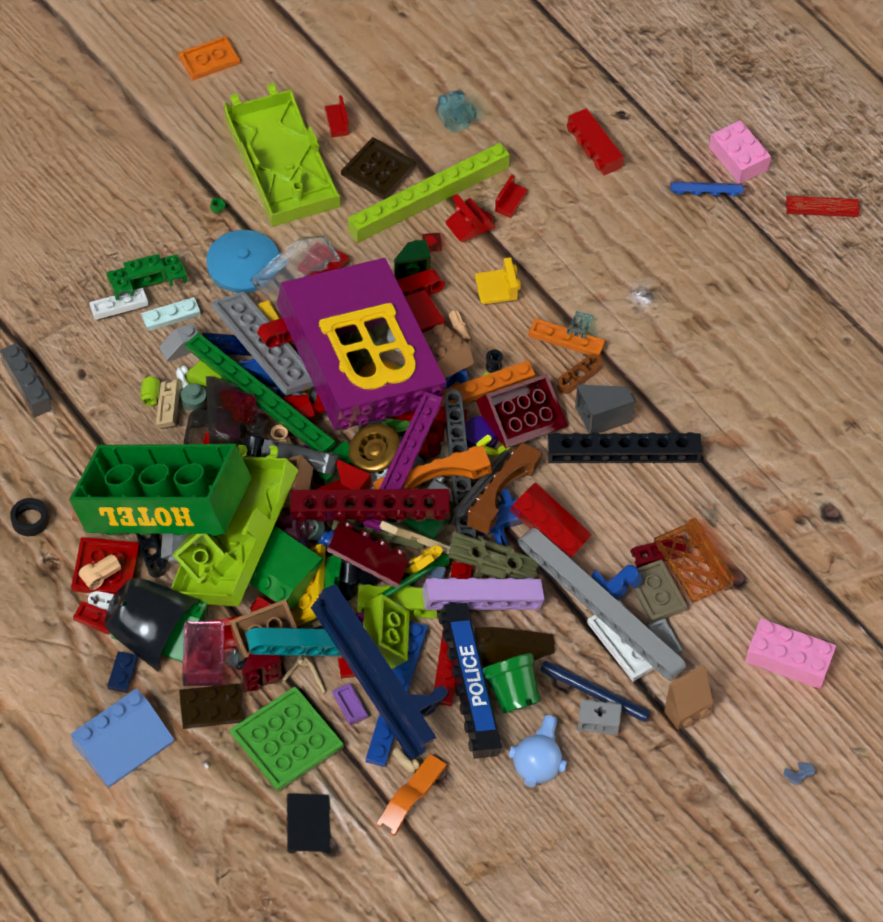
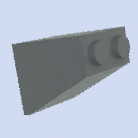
(604, 406)

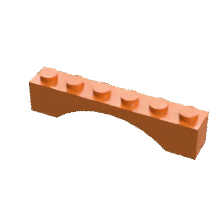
(469, 464)

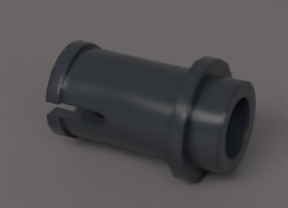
(347, 591)

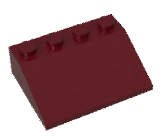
(522, 411)
(368, 553)

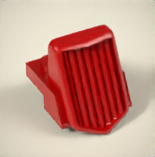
(469, 219)

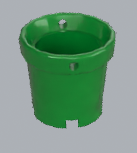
(514, 682)

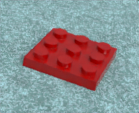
(94, 550)

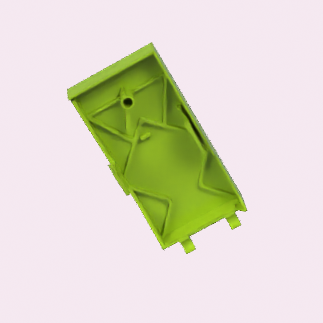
(281, 156)
(246, 534)

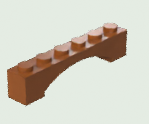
(522, 462)

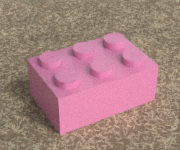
(739, 151)

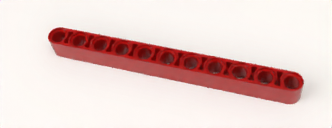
(276, 332)

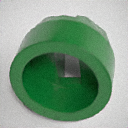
(220, 205)

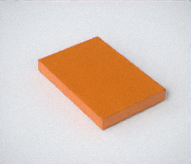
(209, 58)

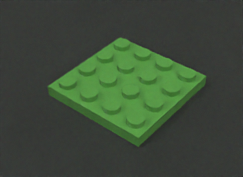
(286, 739)

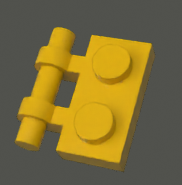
(419, 562)

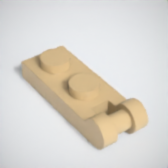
(168, 403)

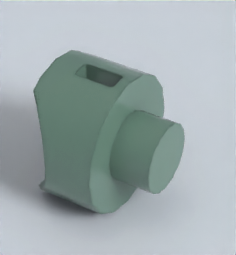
(193, 397)
(316, 530)

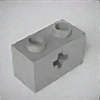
(591, 722)

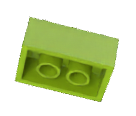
(388, 628)

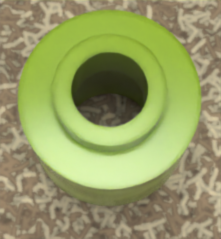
(150, 391)

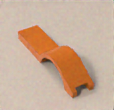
(412, 791)

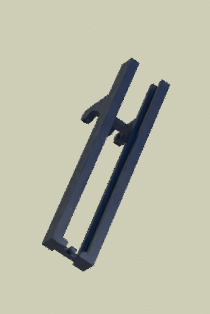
(401, 711)

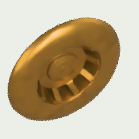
(378, 452)

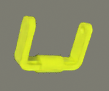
(490, 451)

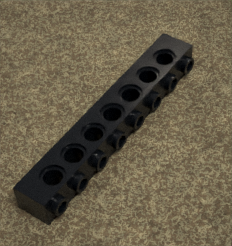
(632, 453)

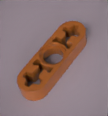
(581, 366)

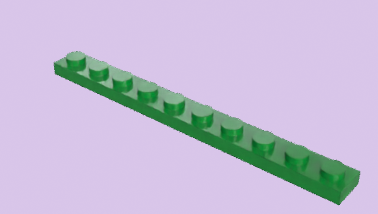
(265, 398)

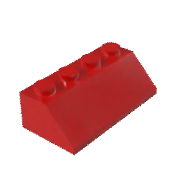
(542, 512)

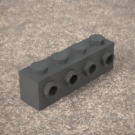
(25, 379)

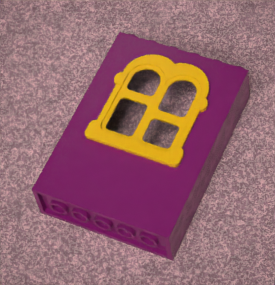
(349, 301)

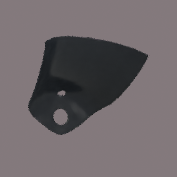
(146, 618)

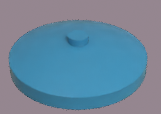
(238, 257)

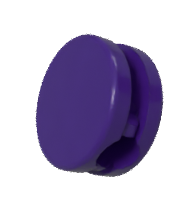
(476, 429)

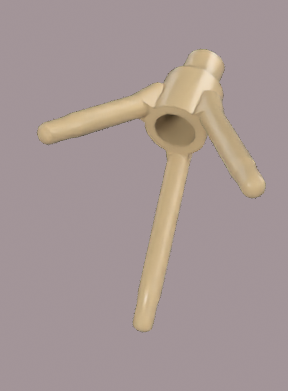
(305, 660)

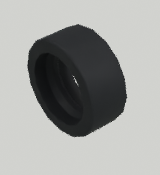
(29, 504)

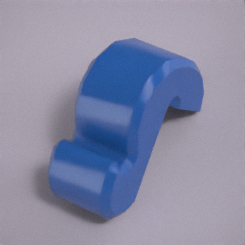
(619, 583)

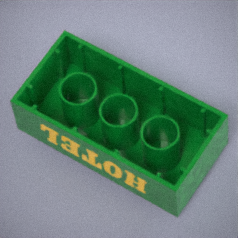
(161, 489)

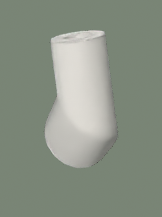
(181, 373)

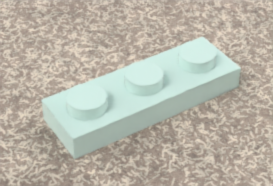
(170, 314)

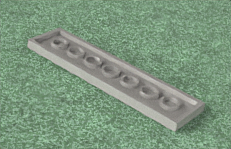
(279, 362)

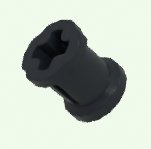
(496, 360)

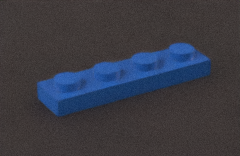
(699, 187)

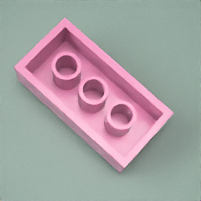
(790, 653)

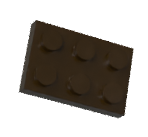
(211, 706)

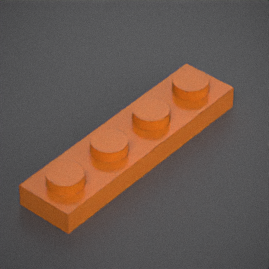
(558, 336)

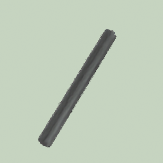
(480, 485)

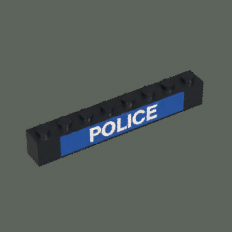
(470, 681)

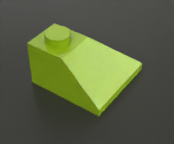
(197, 552)

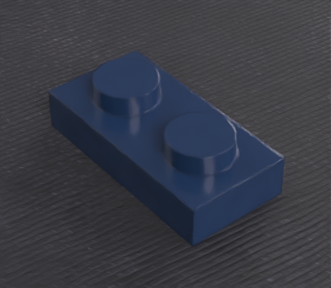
(122, 672)

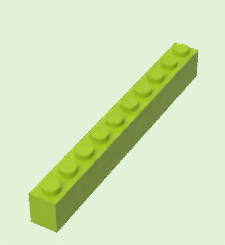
(428, 192)

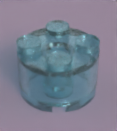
(455, 110)

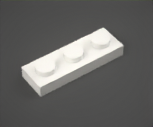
(109, 306)

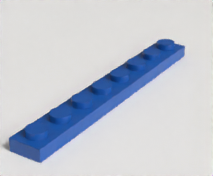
(383, 736)

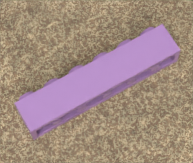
(484, 593)

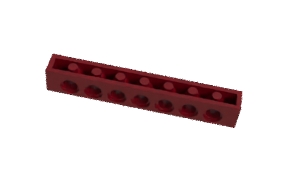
(362, 497)

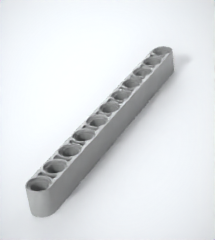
(602, 604)

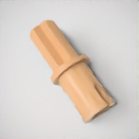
(459, 326)

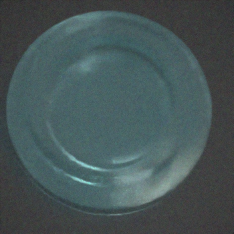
(232, 658)

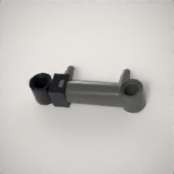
(319, 460)

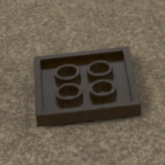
(378, 168)

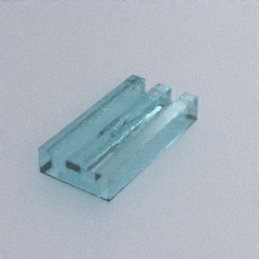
(578, 330)

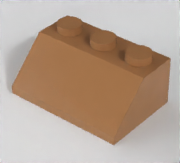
(272, 616)

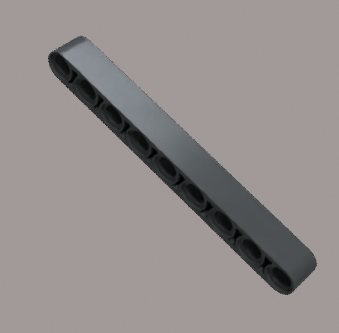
(457, 444)

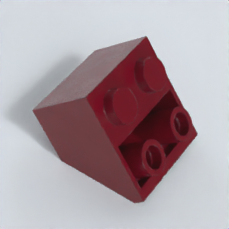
(260, 671)

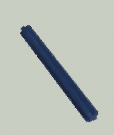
(594, 690)

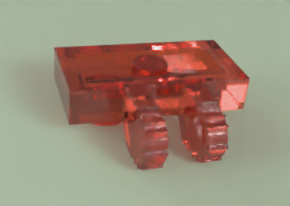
(241, 404)

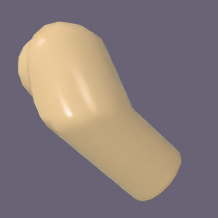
(403, 760)

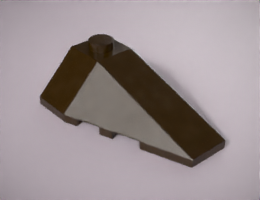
(500, 644)

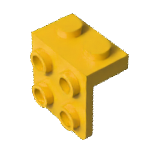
(498, 284)

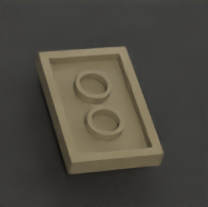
(658, 592)

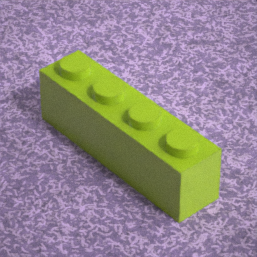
(409, 598)

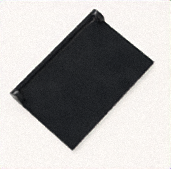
(308, 823)

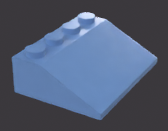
(121, 738)

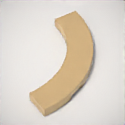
(413, 535)

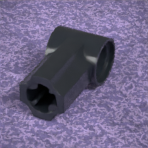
(352, 575)

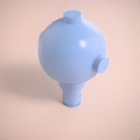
(539, 756)

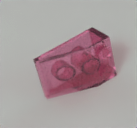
(203, 654)

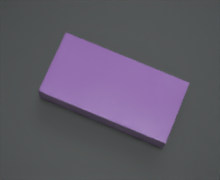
(350, 704)

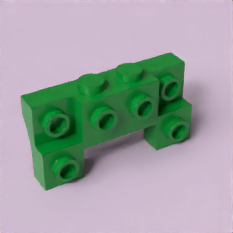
(144, 273)

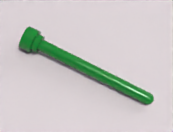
(441, 561)

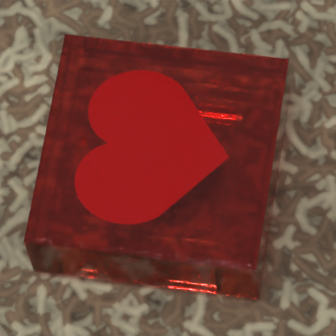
(433, 241)

